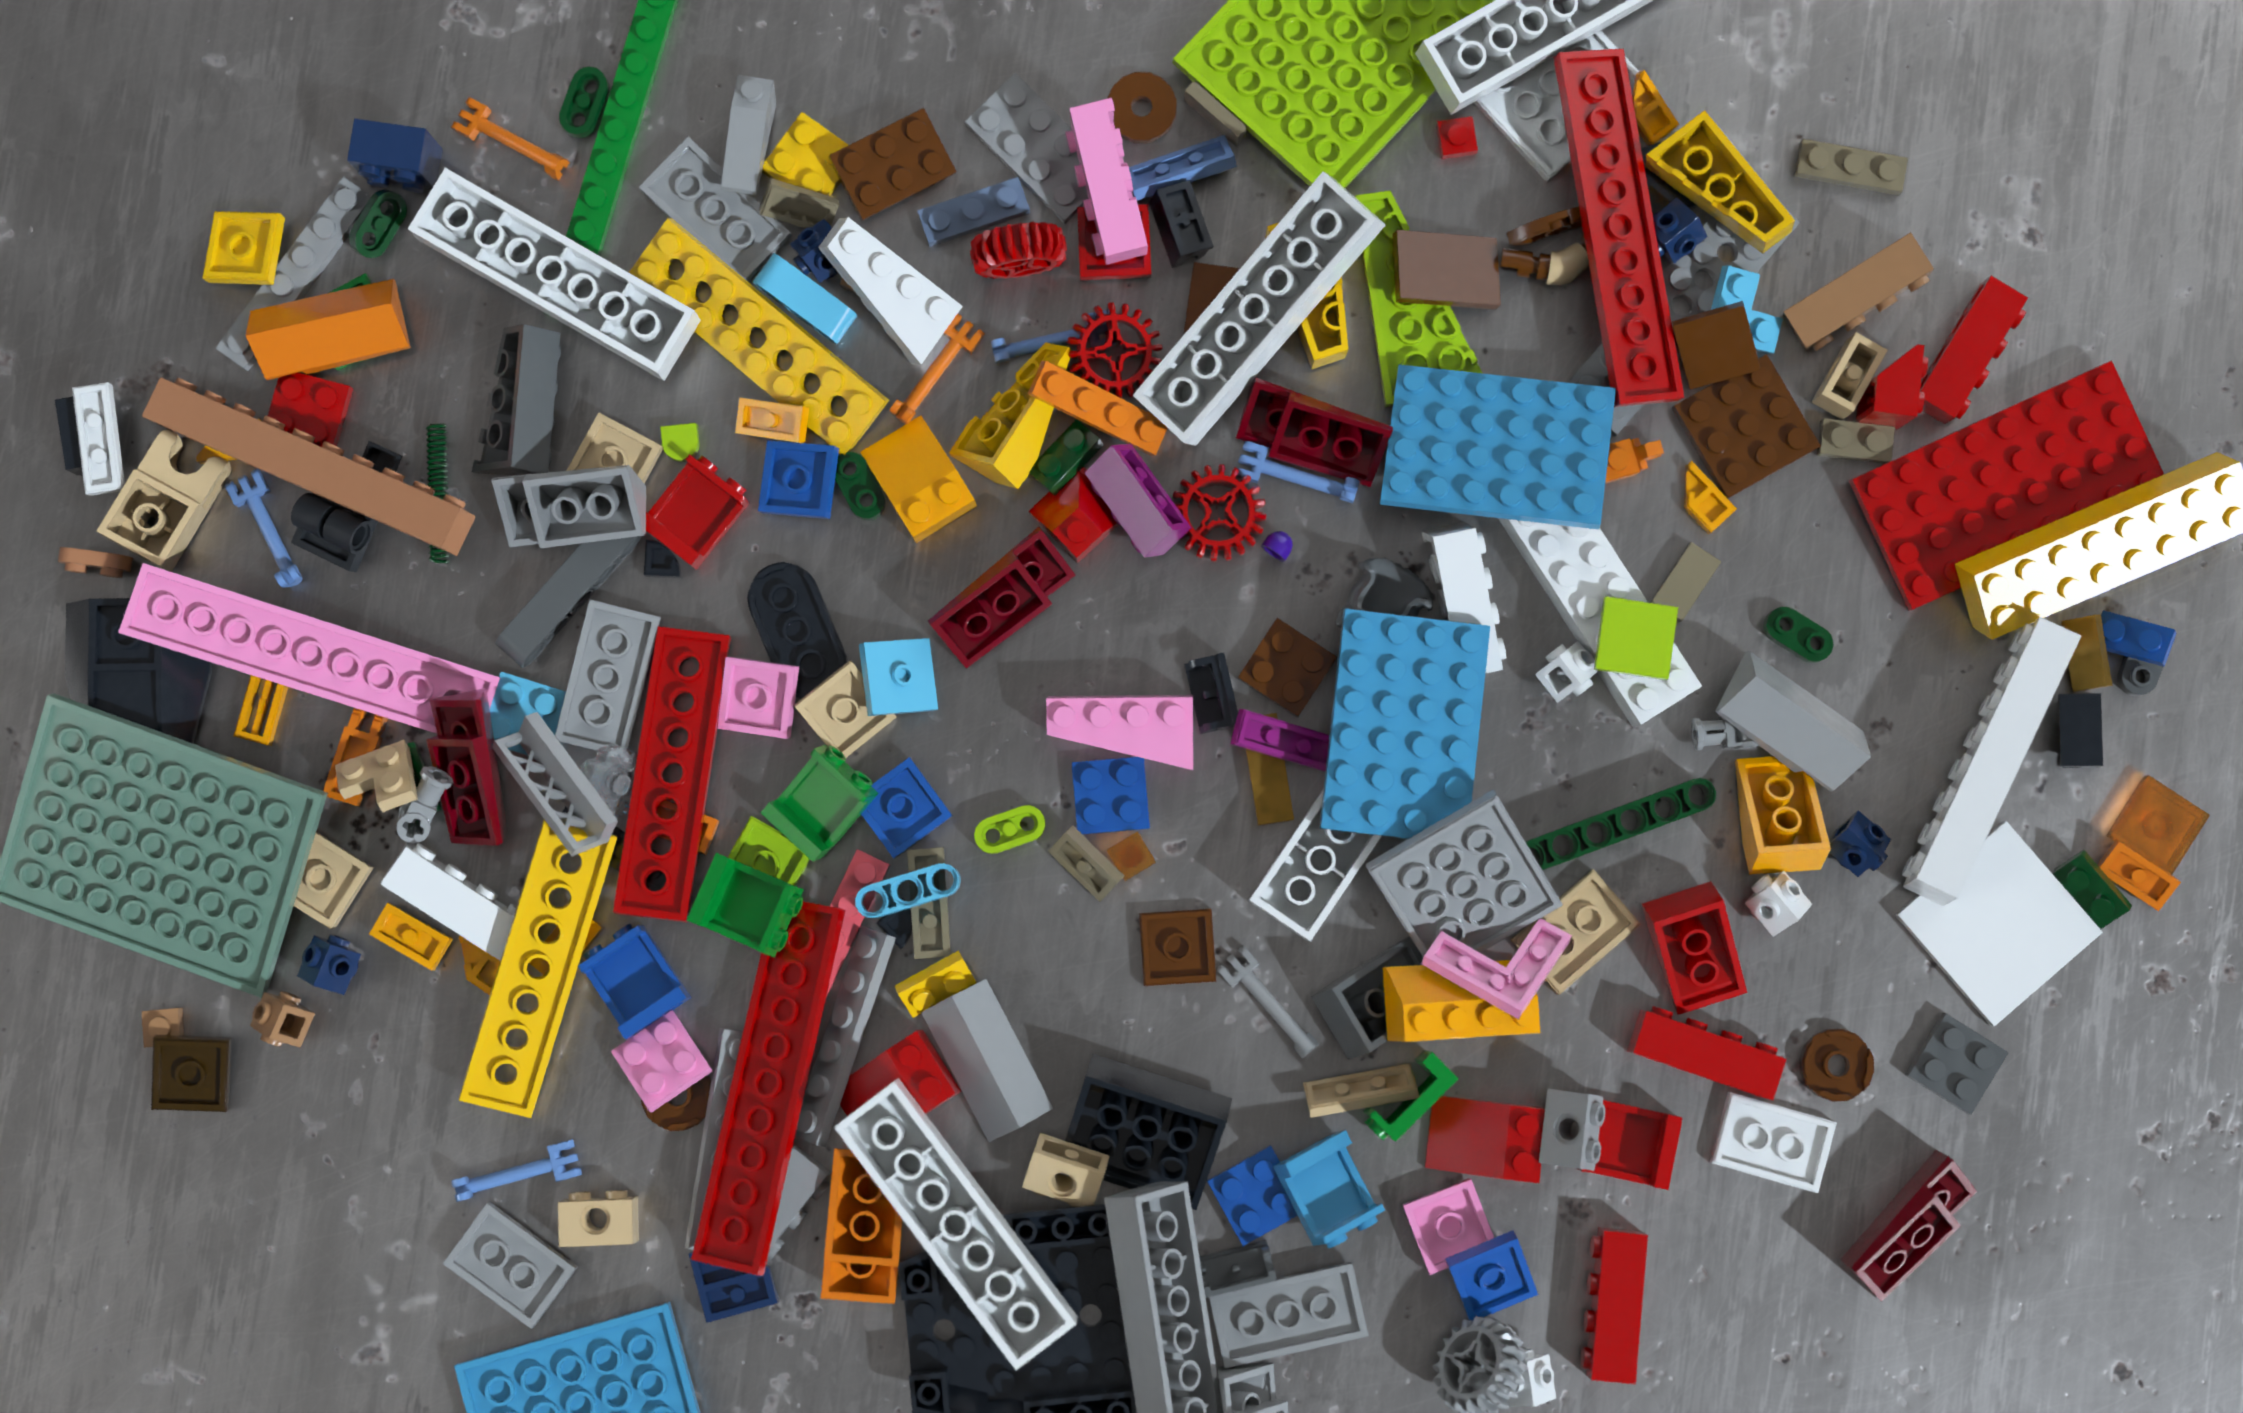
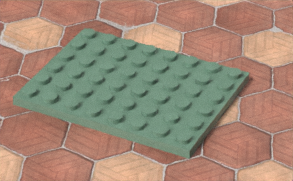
(158, 845)

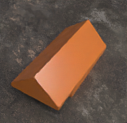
(328, 330)
(860, 1236)

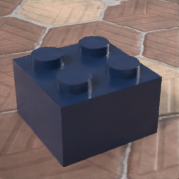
(394, 155)

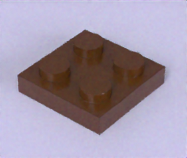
(1287, 667)

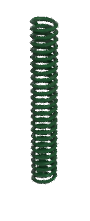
(431, 476)

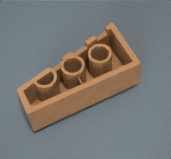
(1858, 292)

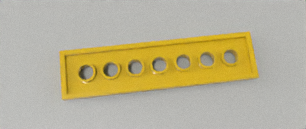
(780, 330)
(551, 989)

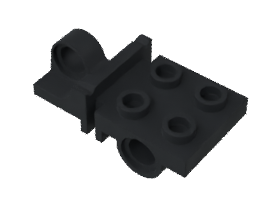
(333, 529)

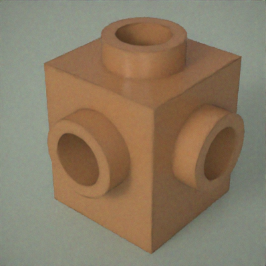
(281, 1019)

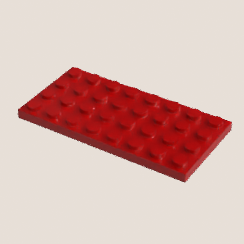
(2003, 479)

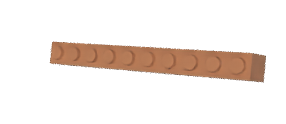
(310, 466)

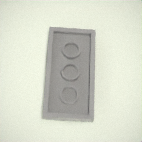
(1031, 144)
(724, 221)
(607, 677)
(1289, 1315)

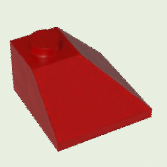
(1075, 516)

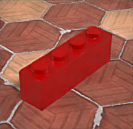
(1969, 349)
(1707, 1054)
(1615, 1305)

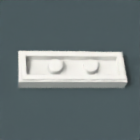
(98, 438)

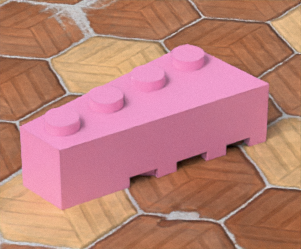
(1107, 182)
(1129, 724)

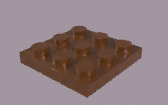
(1746, 428)

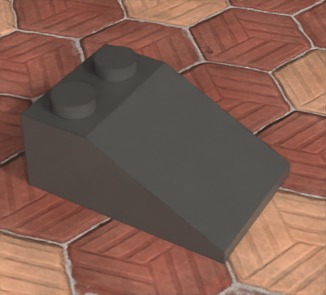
(1356, 1000)

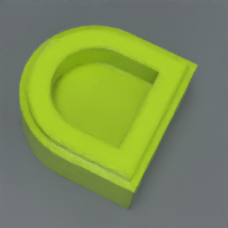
(680, 441)

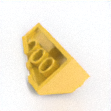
(1012, 431)

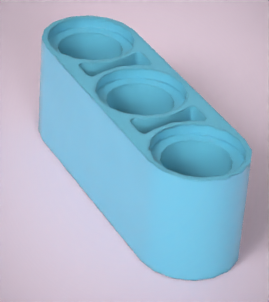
(805, 298)
(890, 890)

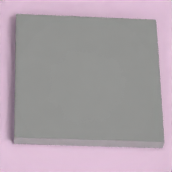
(1465, 878)

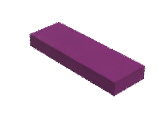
(1281, 740)

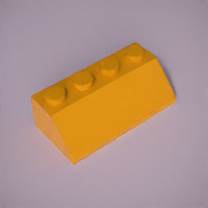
(1431, 1007)

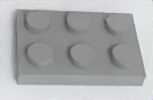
(510, 1265)

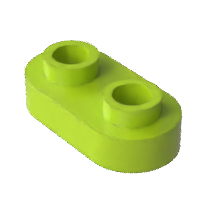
(1010, 829)

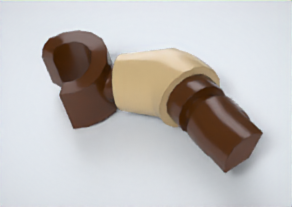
(1555, 268)

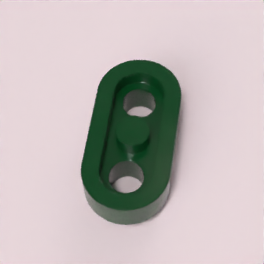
(585, 104)
(379, 225)
(858, 485)
(1798, 636)

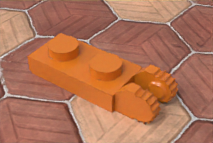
(351, 745)

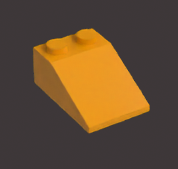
(919, 479)
(1779, 817)

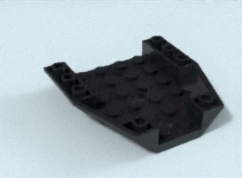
(1074, 1374)

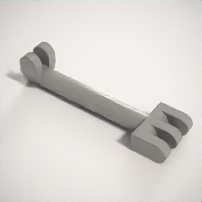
(1303, 1042)

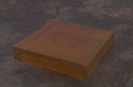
(2158, 824)

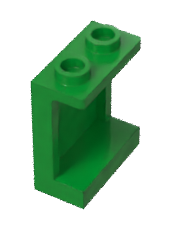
(821, 802)
(746, 905)
(1409, 1111)

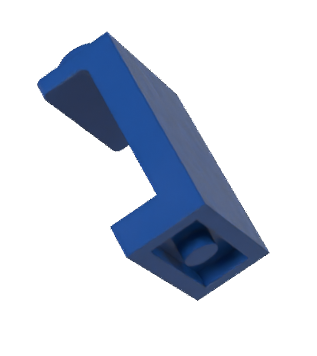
(634, 979)

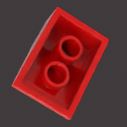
(1695, 947)
(916, 1066)
(1485, 1138)

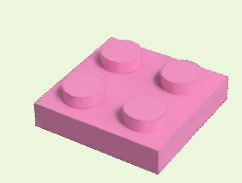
(758, 697)
(661, 1061)
(1447, 1223)

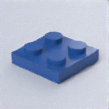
(798, 479)
(1110, 795)
(904, 808)
(1253, 1196)
(1492, 1276)

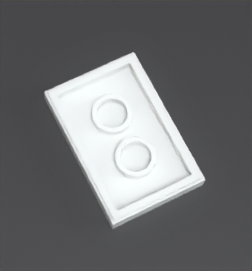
(1773, 1142)

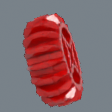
(1018, 250)
(1113, 334)
(1205, 502)

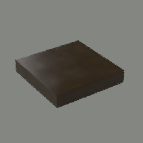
(191, 1073)

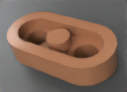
(80, 560)

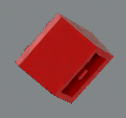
(1895, 393)

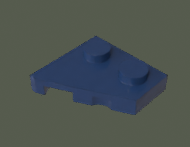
(730, 1291)

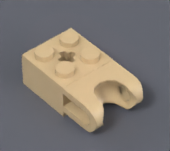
(163, 492)

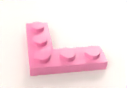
(1504, 987)

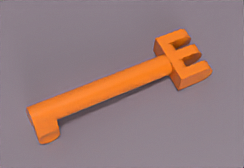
(478, 123)
(905, 410)

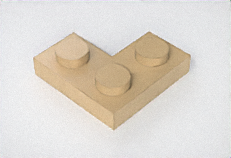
(384, 769)

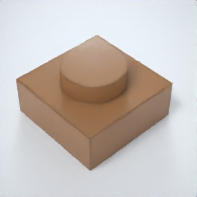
(161, 1023)

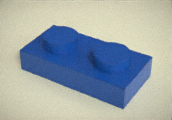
(2137, 638)

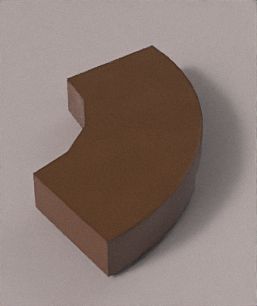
(1546, 226)

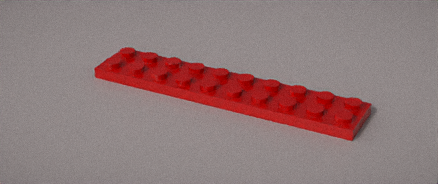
(1618, 227)
(767, 1094)

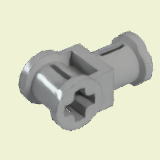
(1728, 735)
(424, 808)

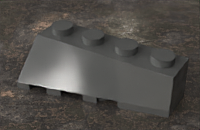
(521, 403)

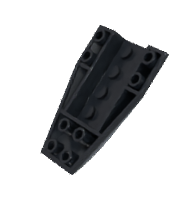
(131, 675)

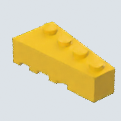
(1324, 329)

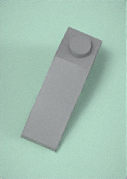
(748, 134)

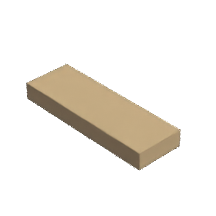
(1360, 1090)

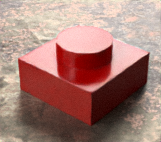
(1457, 137)

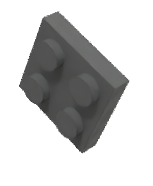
(1956, 1063)

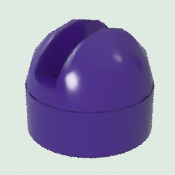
(1278, 545)

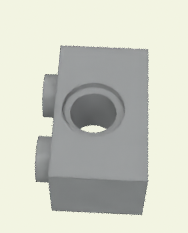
(1560, 1113)

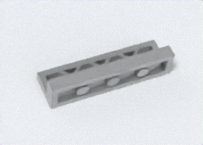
(565, 785)

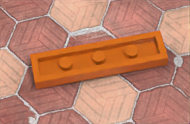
(1097, 408)

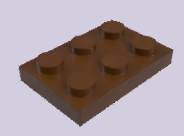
(892, 164)

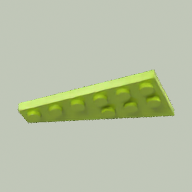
(1406, 331)

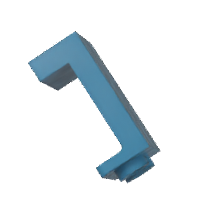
(1327, 1190)

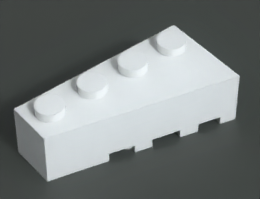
(896, 293)
(1465, 582)
(450, 898)

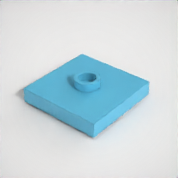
(898, 677)

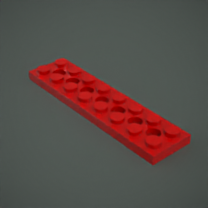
(689, 792)

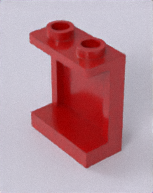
(696, 511)
(1637, 1144)

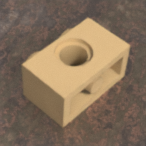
(1849, 376)
(1058, 1156)
(578, 1230)

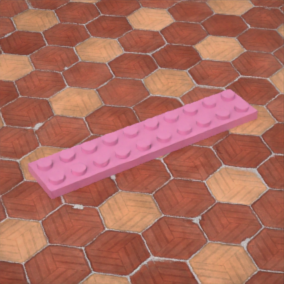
(294, 648)

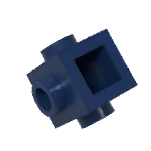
(1677, 230)
(810, 257)
(1859, 844)
(329, 963)

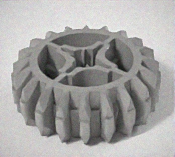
(1480, 1345)

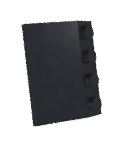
(1148, 1126)

